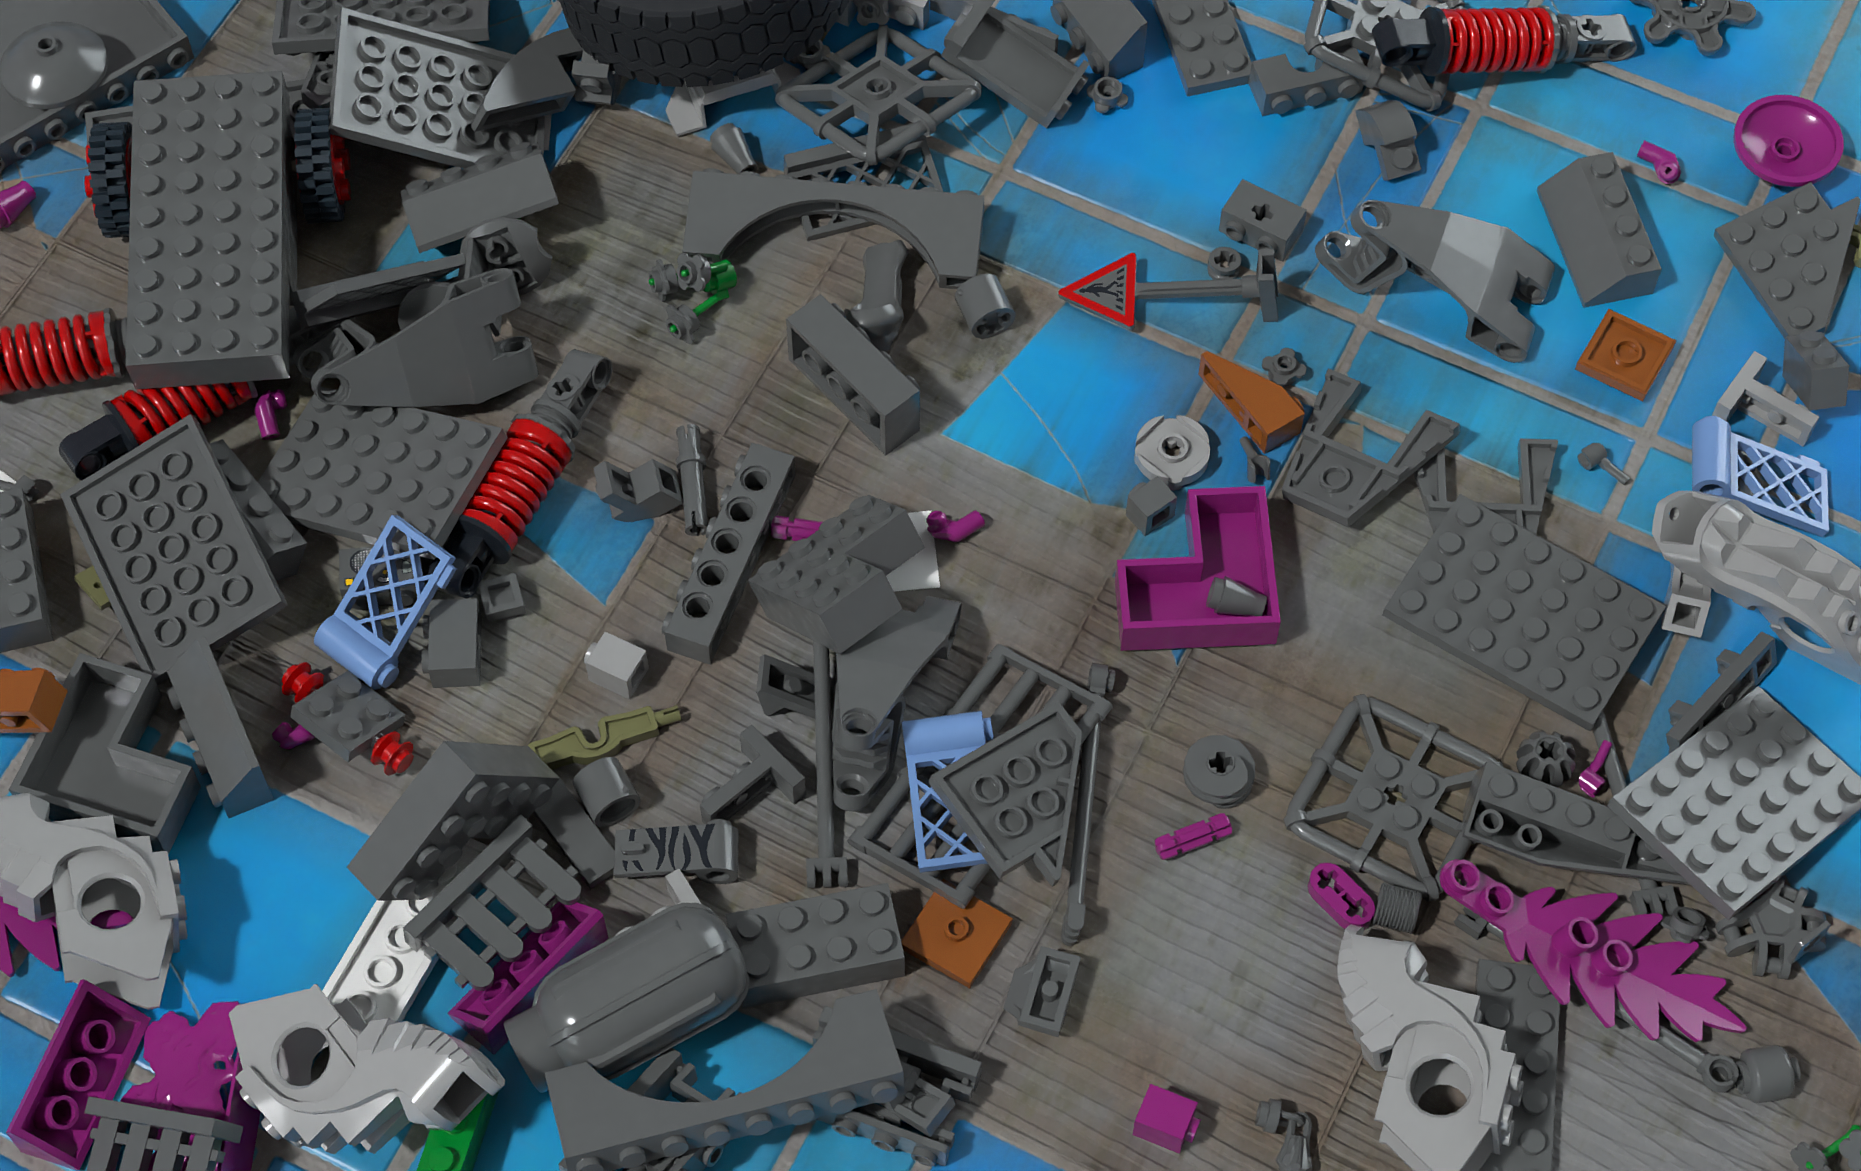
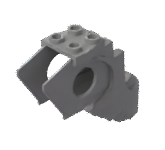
(1767, 570)
(82, 870)
(1427, 1040)
(373, 1080)

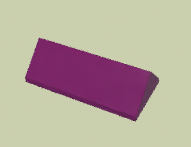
(572, 933)
(81, 1061)

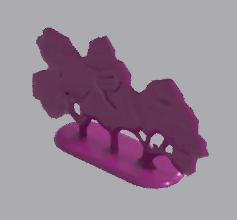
(190, 1084)

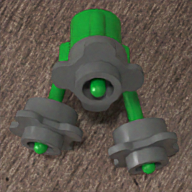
(692, 273)

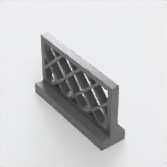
(832, 159)
(367, 292)

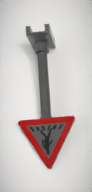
(1114, 289)

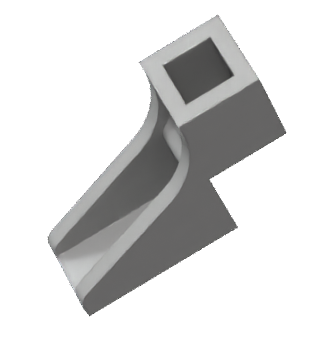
(1686, 604)

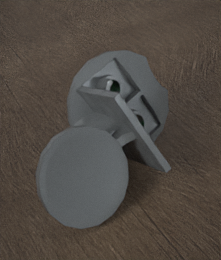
(486, 247)

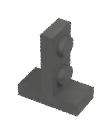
(753, 778)

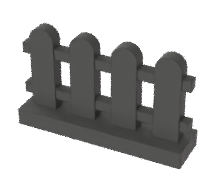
(488, 873)
(143, 1133)

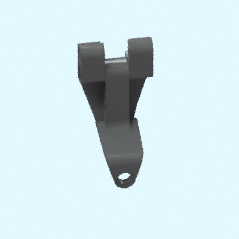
(1459, 254)
(432, 362)
(870, 696)

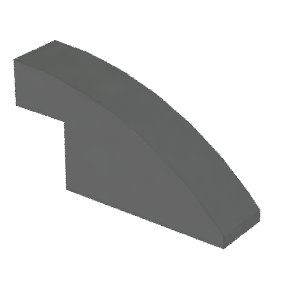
(531, 83)

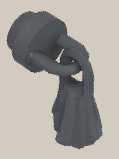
(1296, 1149)

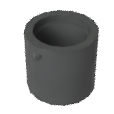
(985, 306)
(606, 791)

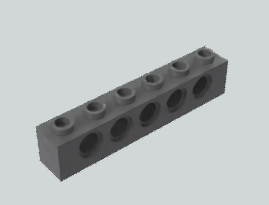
(702, 636)

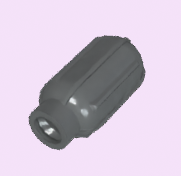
(632, 996)

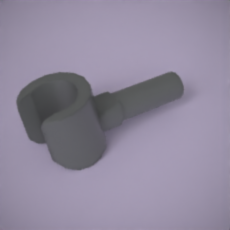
(1595, 455)
(1256, 463)
(24, 482)

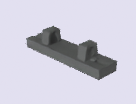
(1737, 678)

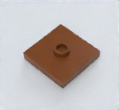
(1625, 355)
(956, 938)

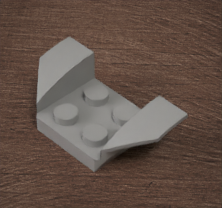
(687, 103)

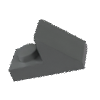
(785, 686)

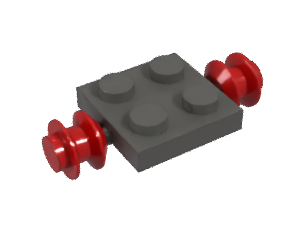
(348, 717)

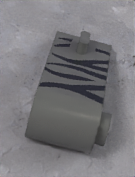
(699, 849)

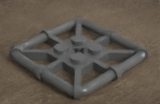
(1362, 18)
(894, 93)
(1369, 802)

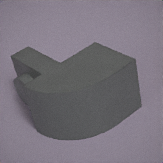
(595, 81)
(1391, 132)
(639, 493)

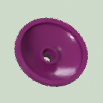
(1789, 127)

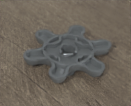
(1697, 22)

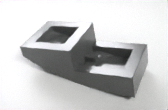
(922, 1104)

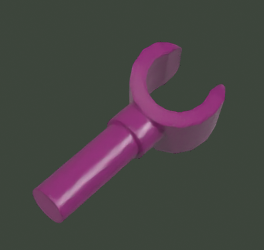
(1589, 780)

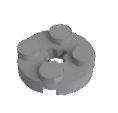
(1172, 470)

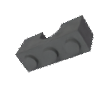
(1282, 88)

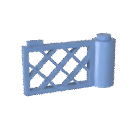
(1719, 467)
(364, 648)
(937, 743)

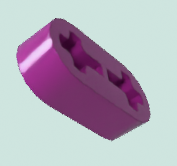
(1345, 892)

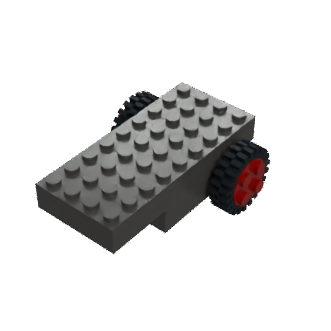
(212, 221)

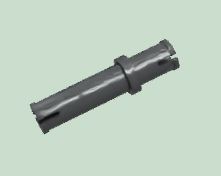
(691, 465)

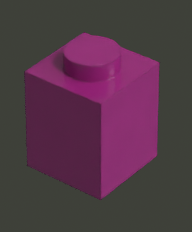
(1166, 1119)

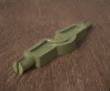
(615, 733)

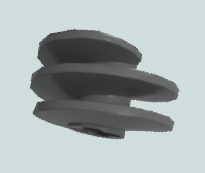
(1223, 788)

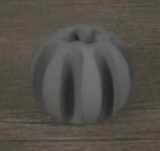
(1546, 758)

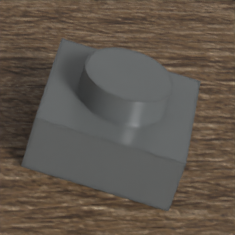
(501, 597)

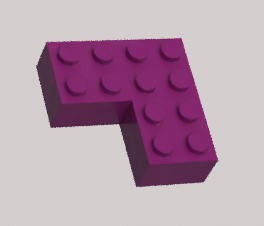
(1166, 598)

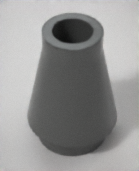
(732, 147)
(1234, 598)

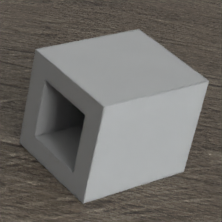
(616, 664)

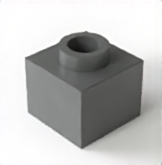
(1150, 505)

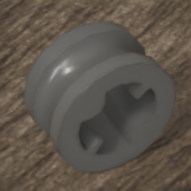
(1227, 254)

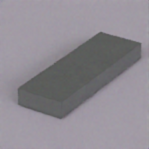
(576, 835)

